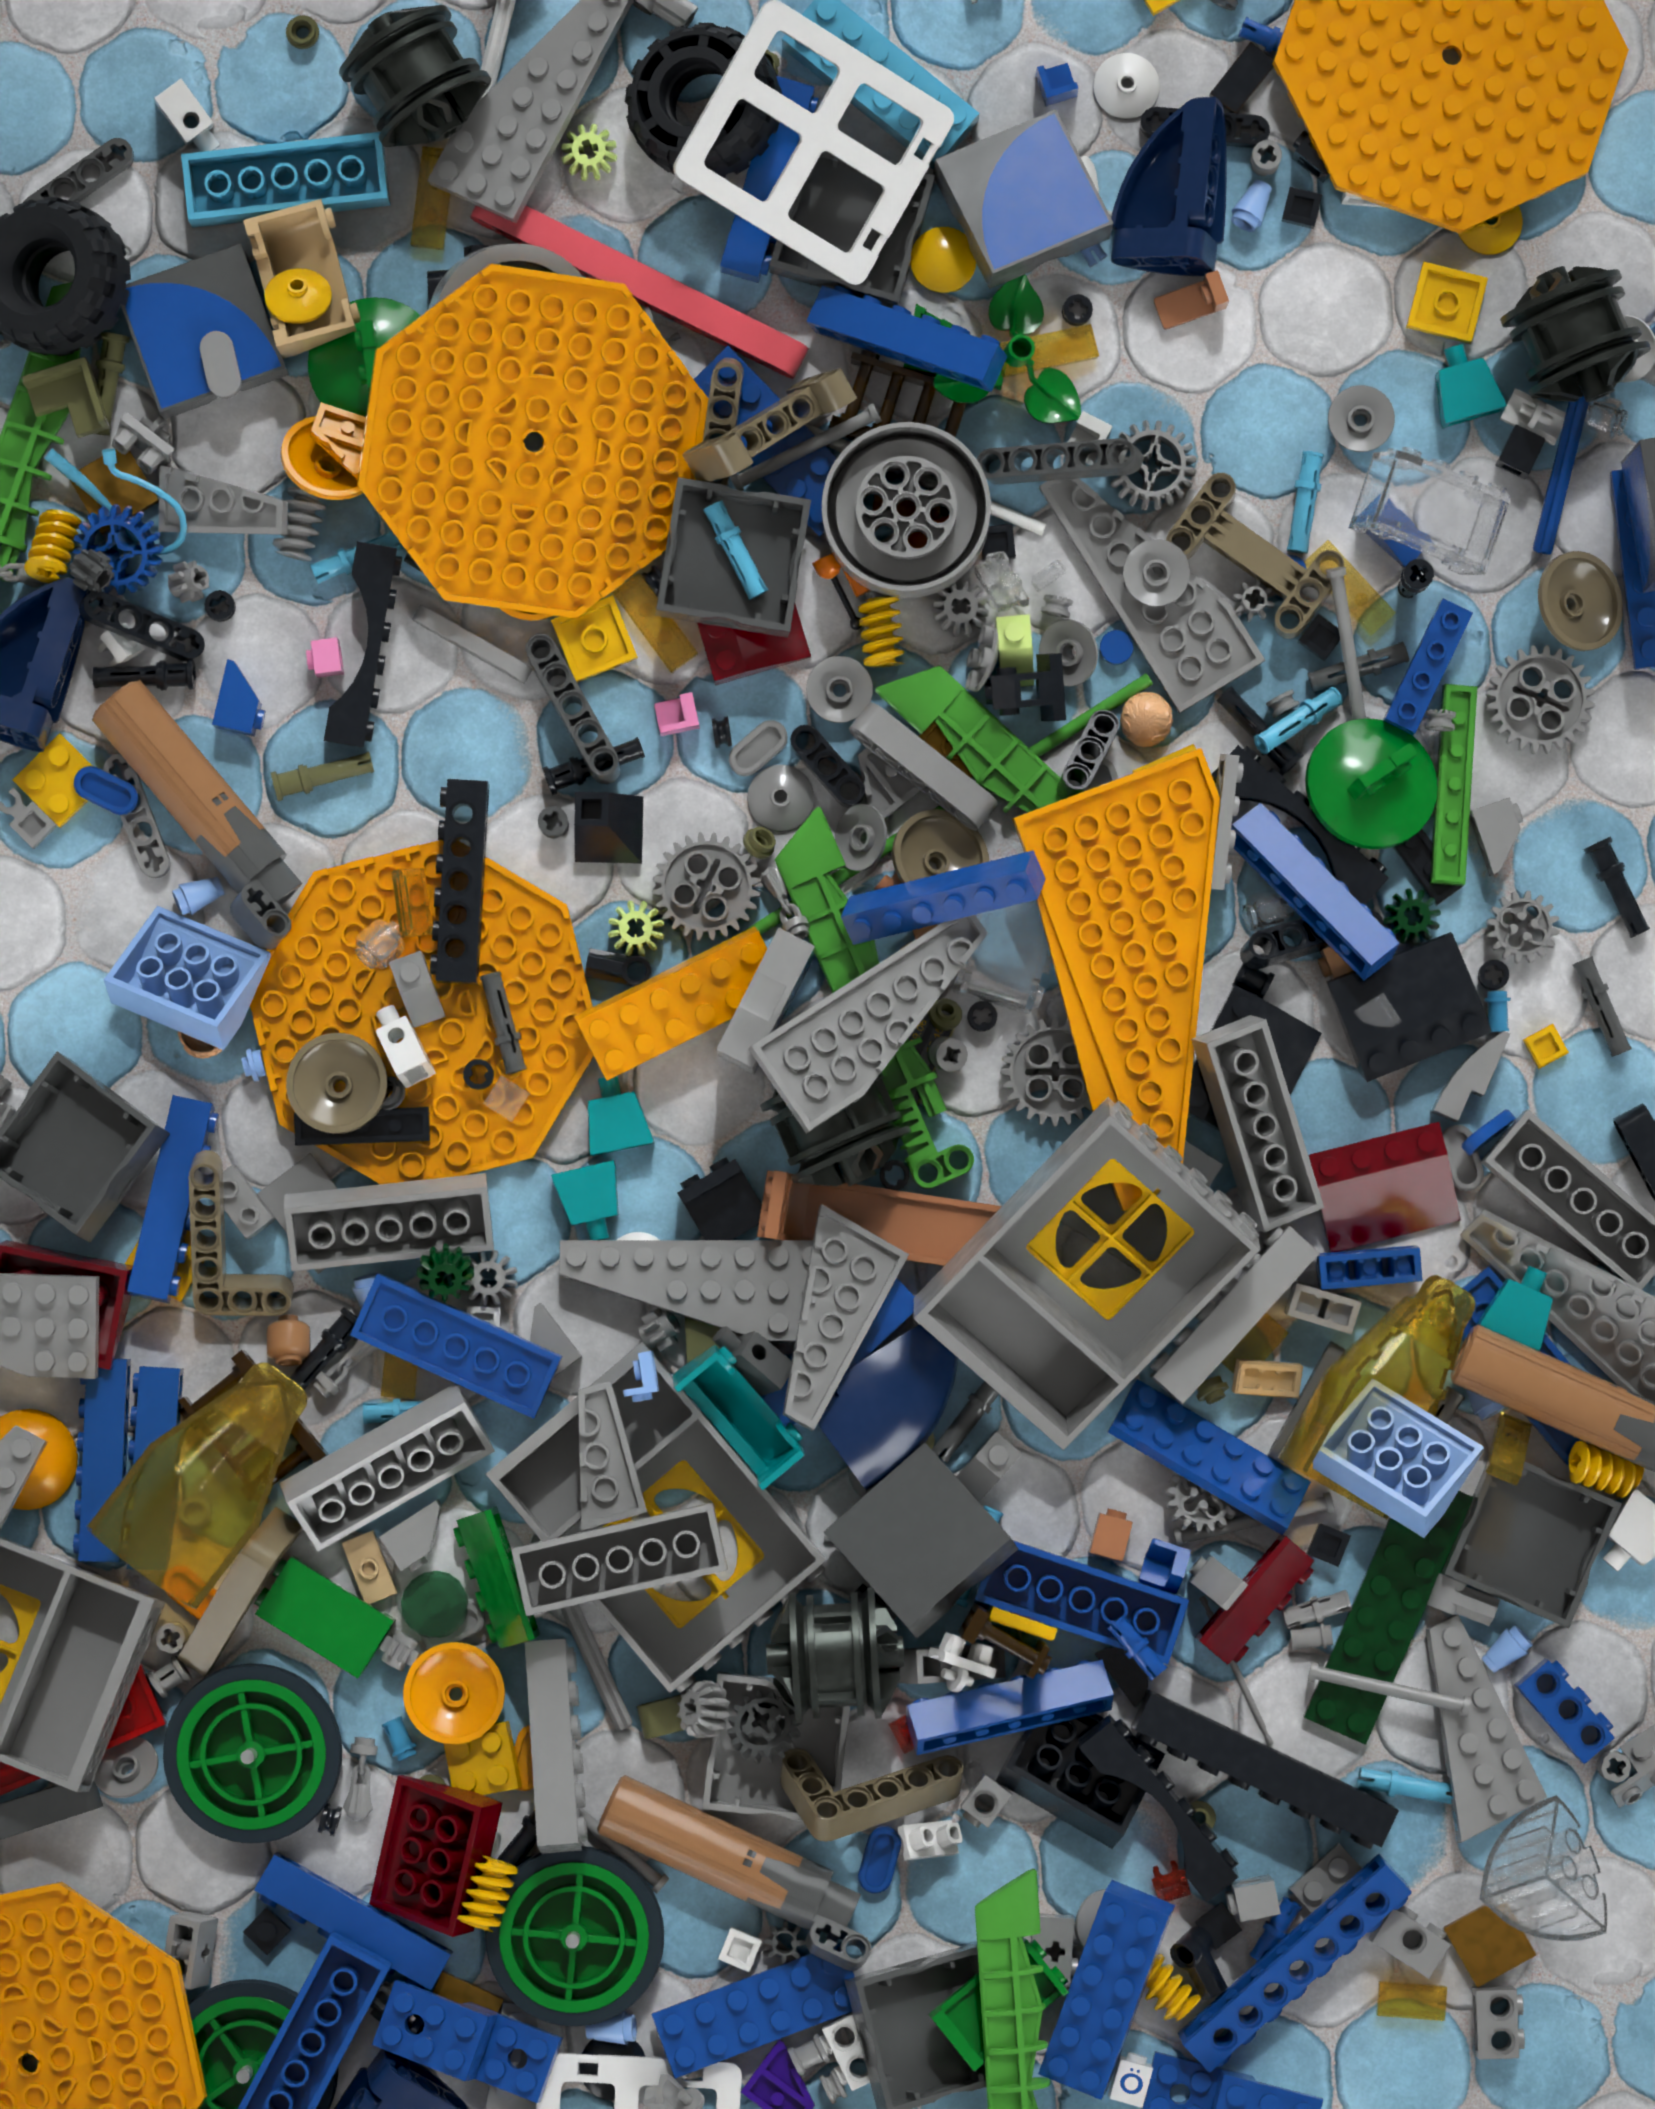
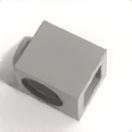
(989, 1786)

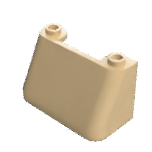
(304, 240)

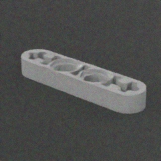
(472, 644)
(139, 815)

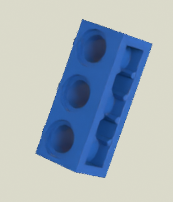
(1369, 1267)
(1548, 1705)

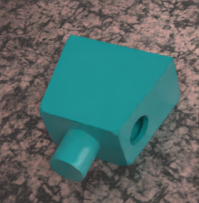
(1466, 389)
(616, 1120)
(589, 1196)
(1520, 1310)

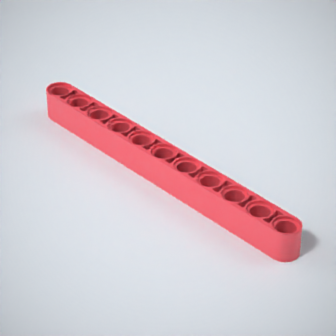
(653, 289)

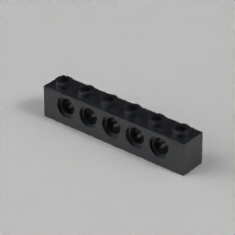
(466, 967)

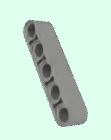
(923, 766)

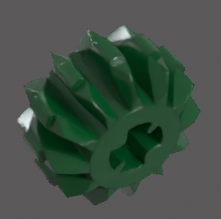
(1422, 912)
(440, 1282)

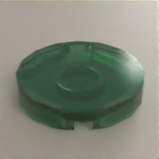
(434, 1604)

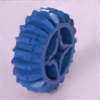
(118, 536)

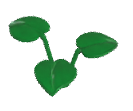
(1020, 310)

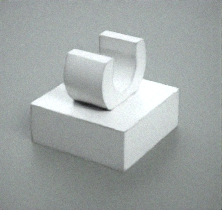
(121, 647)

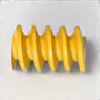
(52, 545)
(880, 632)
(1603, 1470)
(488, 1894)
(1169, 1992)

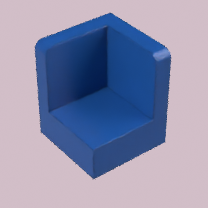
(1056, 84)
(1164, 1566)

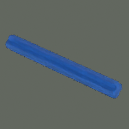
(1560, 476)

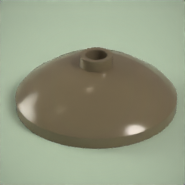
(1591, 598)
(937, 839)
(321, 1066)

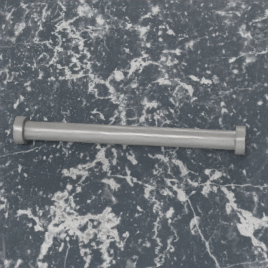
(806, 447)
(1347, 641)
(1245, 1522)
(1389, 1689)
(626, 1854)

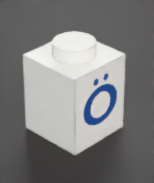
(1131, 2080)

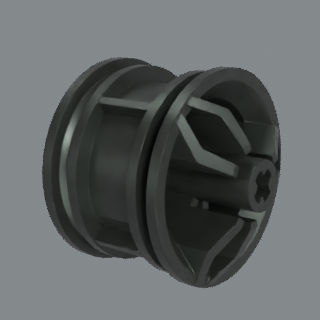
(415, 76)
(1575, 334)
(854, 1138)
(835, 1655)

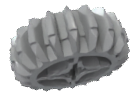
(1167, 467)

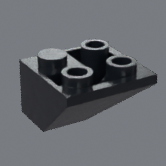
(608, 828)

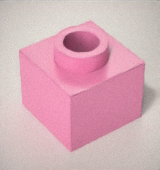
(325, 657)

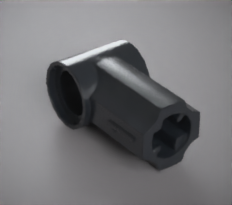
(614, 967)
(1194, 1955)

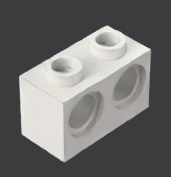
(844, 2052)

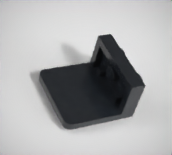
(721, 1202)

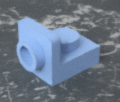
(646, 1371)

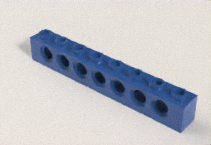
(1298, 1945)

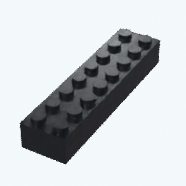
(1264, 1768)

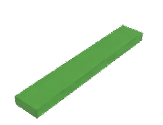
(1454, 787)

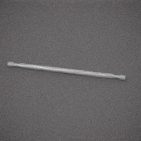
(1243, 1685)

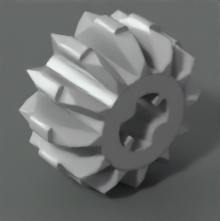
(962, 619)
(500, 1277)
(703, 1709)

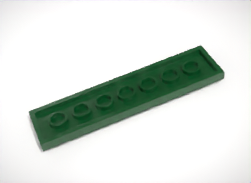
(1384, 1620)

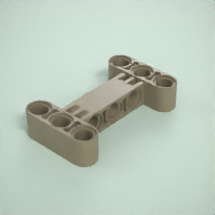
(810, 398)
(1255, 554)

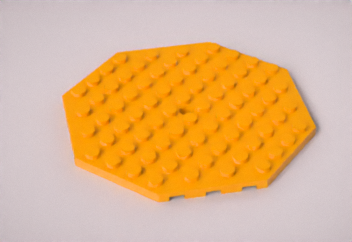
(1446, 136)
(451, 423)
(323, 988)
(93, 2009)

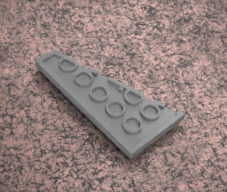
(842, 1295)
(1481, 1751)

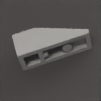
(1216, 1581)
(925, 1670)

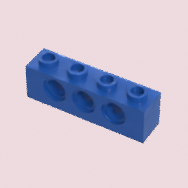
(1427, 666)

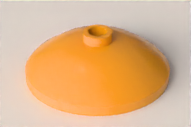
(306, 465)
(57, 1463)
(429, 1688)

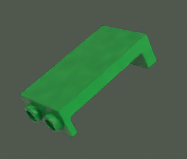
(323, 1616)
(961, 2014)

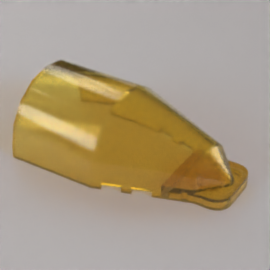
(1403, 1351)
(202, 1486)

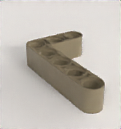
(723, 391)
(214, 1249)
(239, 1590)
(867, 1804)

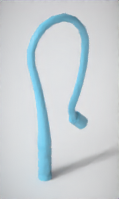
(110, 460)

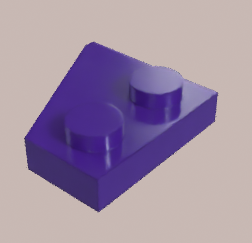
(777, 2082)

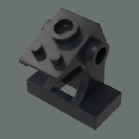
(1005, 692)

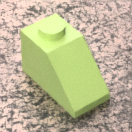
(1015, 644)

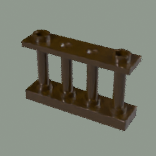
(870, 362)
(308, 1445)
(980, 1627)

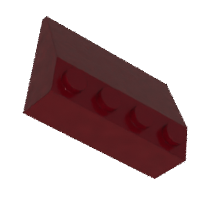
(743, 653)
(1385, 1187)
(113, 1285)
(432, 1852)

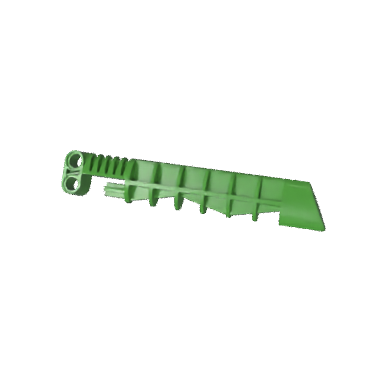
(22, 447)
(979, 739)
(805, 871)
(1010, 1993)

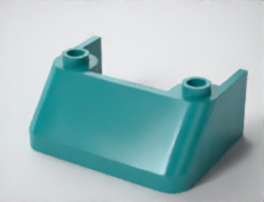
(740, 1414)

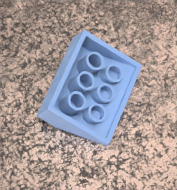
(188, 977)
(1397, 1457)

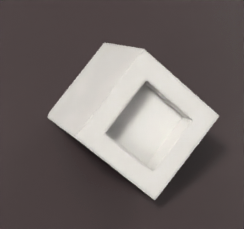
(1089, 429)

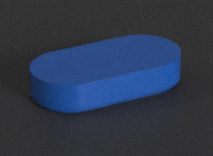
(106, 790)
(1488, 1132)
(879, 1859)

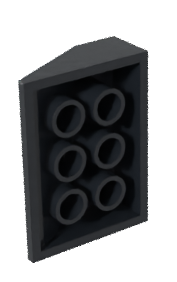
(1430, 995)
(1291, 1038)
(1061, 1779)

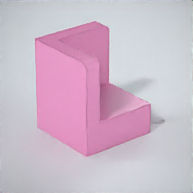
(677, 715)

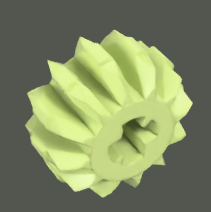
(596, 142)
(624, 929)

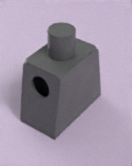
(756, 1360)

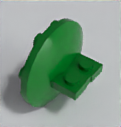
(344, 367)
(1371, 784)

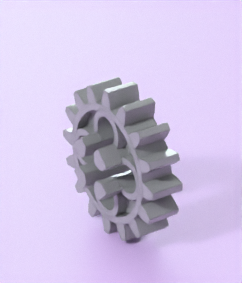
(1527, 945)
(1200, 1516)

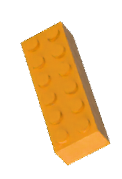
(672, 1005)

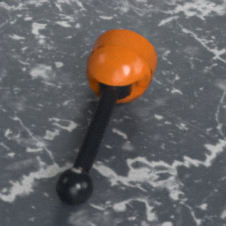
(829, 569)

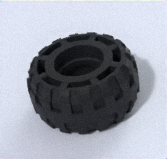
(664, 75)
(27, 244)

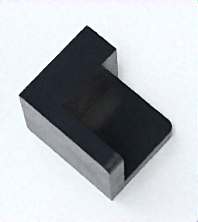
(1520, 451)

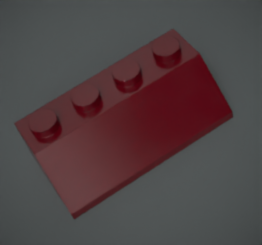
(1267, 1589)

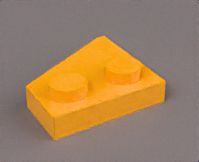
(340, 435)

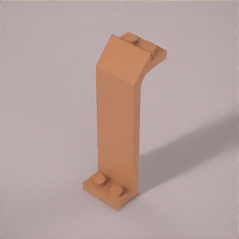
(916, 1223)

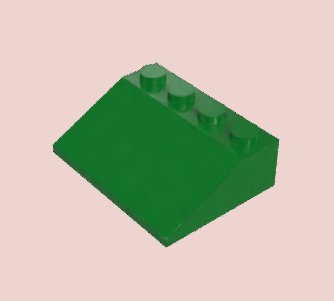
(496, 1575)

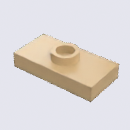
(1267, 1378)
(369, 1567)

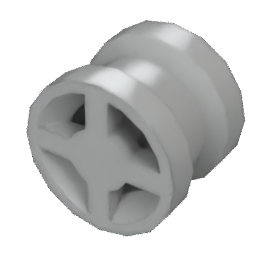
(940, 1051)

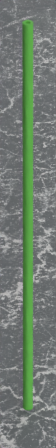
(1039, 749)

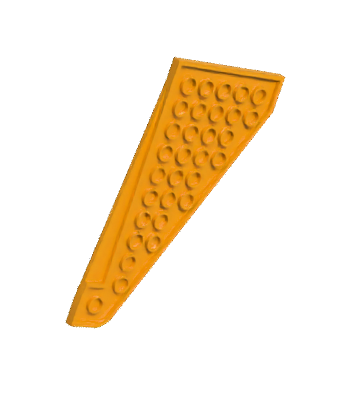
(1129, 932)

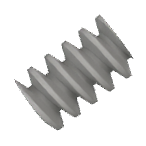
(299, 524)

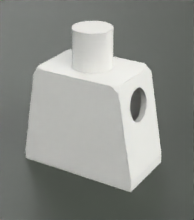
(178, 104)
(407, 1056)
(1633, 1532)

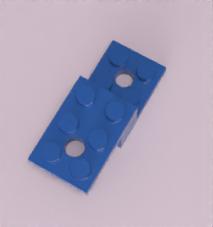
(467, 2041)
(1217, 2089)

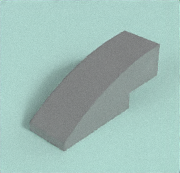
(1470, 1077)

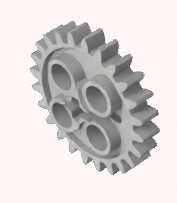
(1530, 727)
(678, 875)
(1055, 1103)

